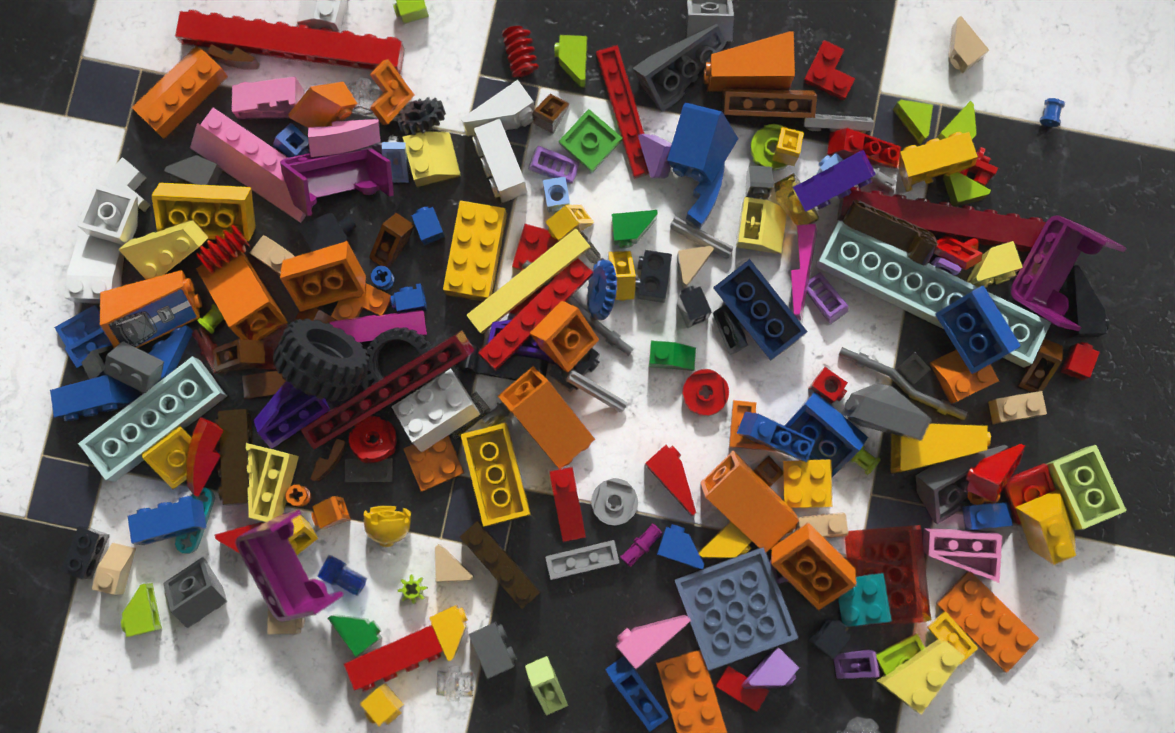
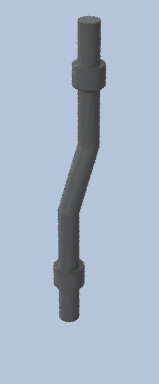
(612, 337)
(943, 406)

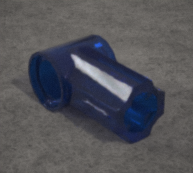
(337, 573)

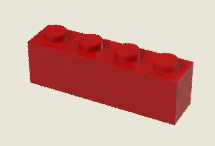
(393, 657)

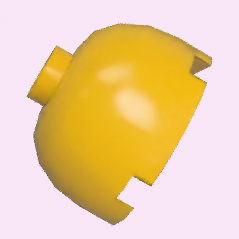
(387, 525)

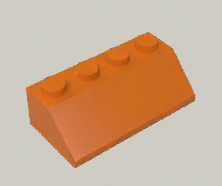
(180, 91)

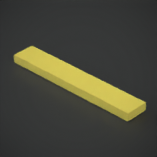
(528, 281)

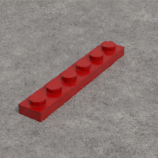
(519, 328)

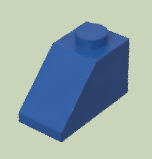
(987, 516)
(679, 547)

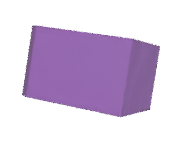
(656, 154)
(856, 664)

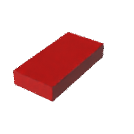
(731, 684)

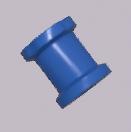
(1052, 112)
(375, 276)

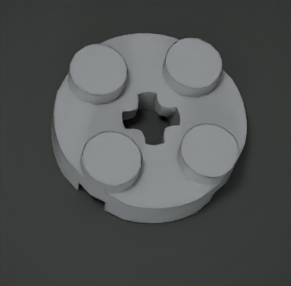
(607, 490)

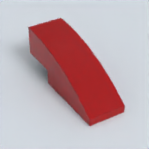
(202, 455)

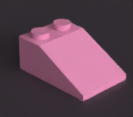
(647, 639)

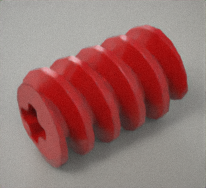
(518, 52)
(222, 249)

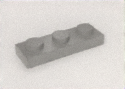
(837, 123)
(582, 559)

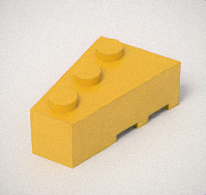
(936, 158)

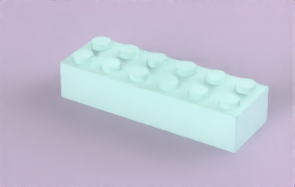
(170, 403)

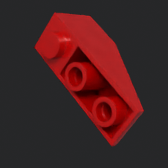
(849, 142)

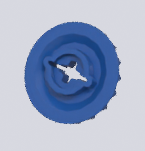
(602, 290)

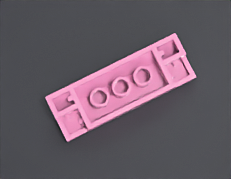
(245, 159)

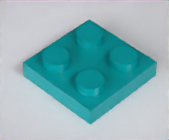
(865, 602)

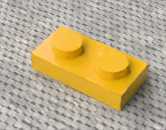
(946, 629)

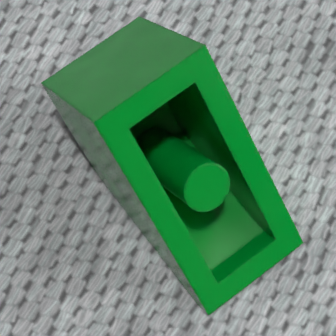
(631, 226)
(671, 355)
(356, 632)

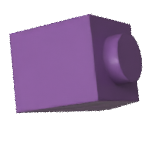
(772, 672)

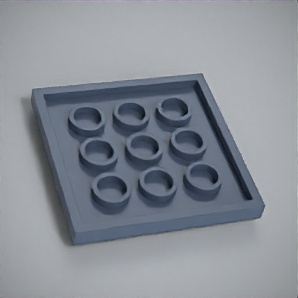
(736, 608)

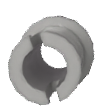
(881, 179)

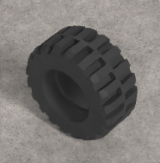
(321, 360)

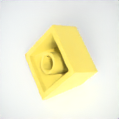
(431, 157)

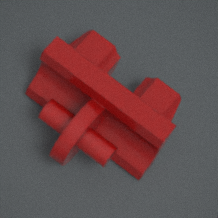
(982, 169)

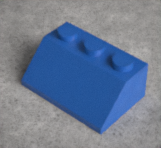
(977, 329)
(833, 433)

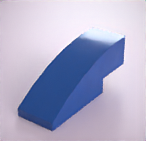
(706, 196)

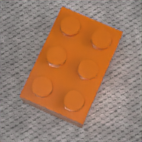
(323, 276)
(813, 566)

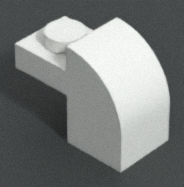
(126, 179)

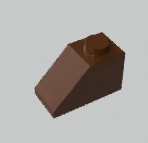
(391, 240)
(239, 355)
(1046, 362)

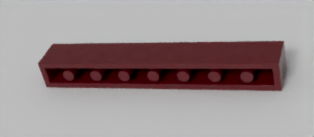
(388, 389)

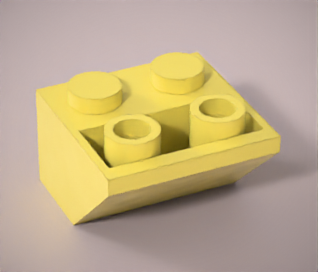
(761, 226)
(997, 265)

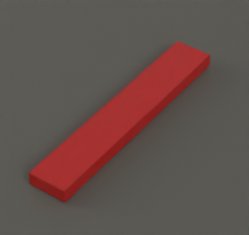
(623, 108)

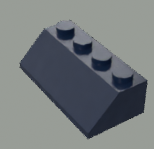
(760, 310)

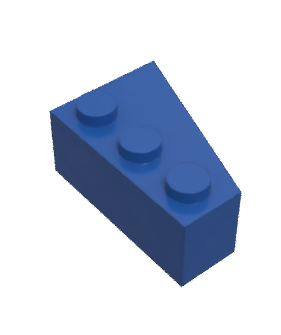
(91, 397)

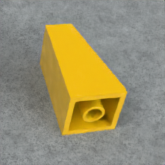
(939, 444)

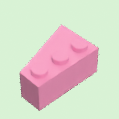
(966, 549)

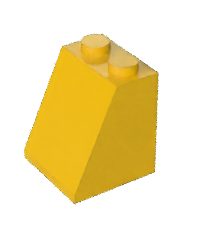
(1048, 527)

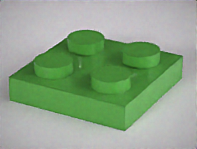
(590, 140)

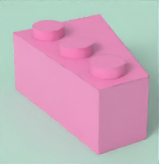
(266, 98)

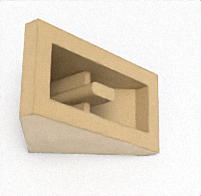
(691, 261)
(448, 567)

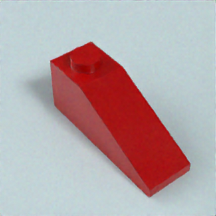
(670, 472)
(994, 472)
(567, 504)

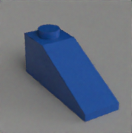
(636, 693)

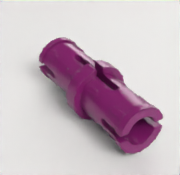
(641, 545)

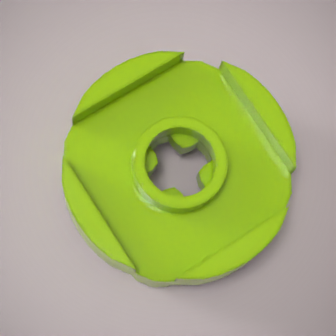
(758, 147)

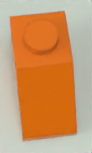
(330, 512)

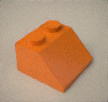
(323, 105)
(565, 335)
(957, 379)

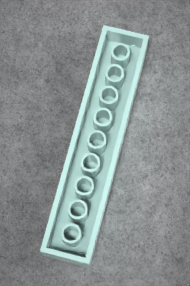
(916, 287)

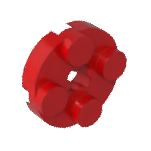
(715, 401)
(376, 451)

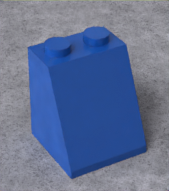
(701, 143)

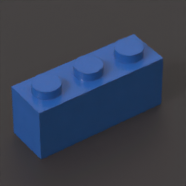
(166, 521)

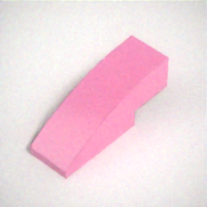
(343, 137)

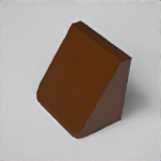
(769, 471)

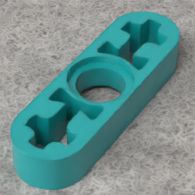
(195, 539)

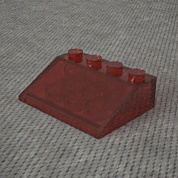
(901, 559)

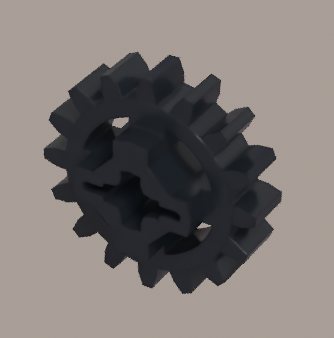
(421, 115)

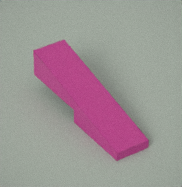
(800, 277)
(369, 327)

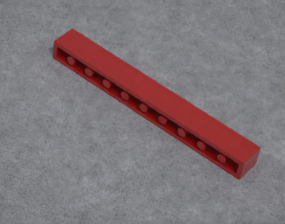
(288, 41)

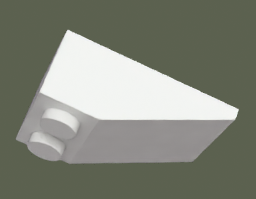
(510, 105)
(93, 269)

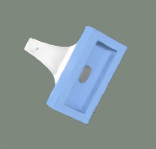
(397, 154)

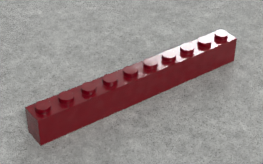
(956, 222)

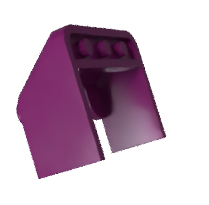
(330, 174)
(1050, 264)
(279, 571)

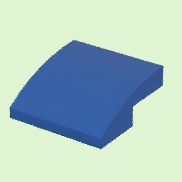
(83, 334)

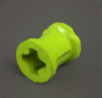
(211, 319)
(865, 460)

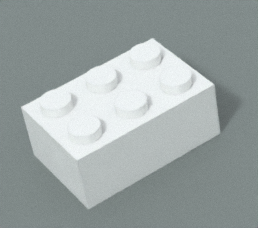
(499, 161)
(435, 410)

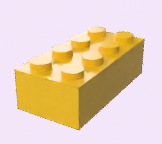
(208, 205)
(474, 251)
(495, 474)

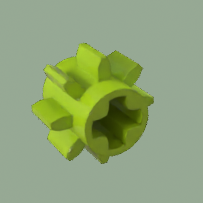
(406, 589)

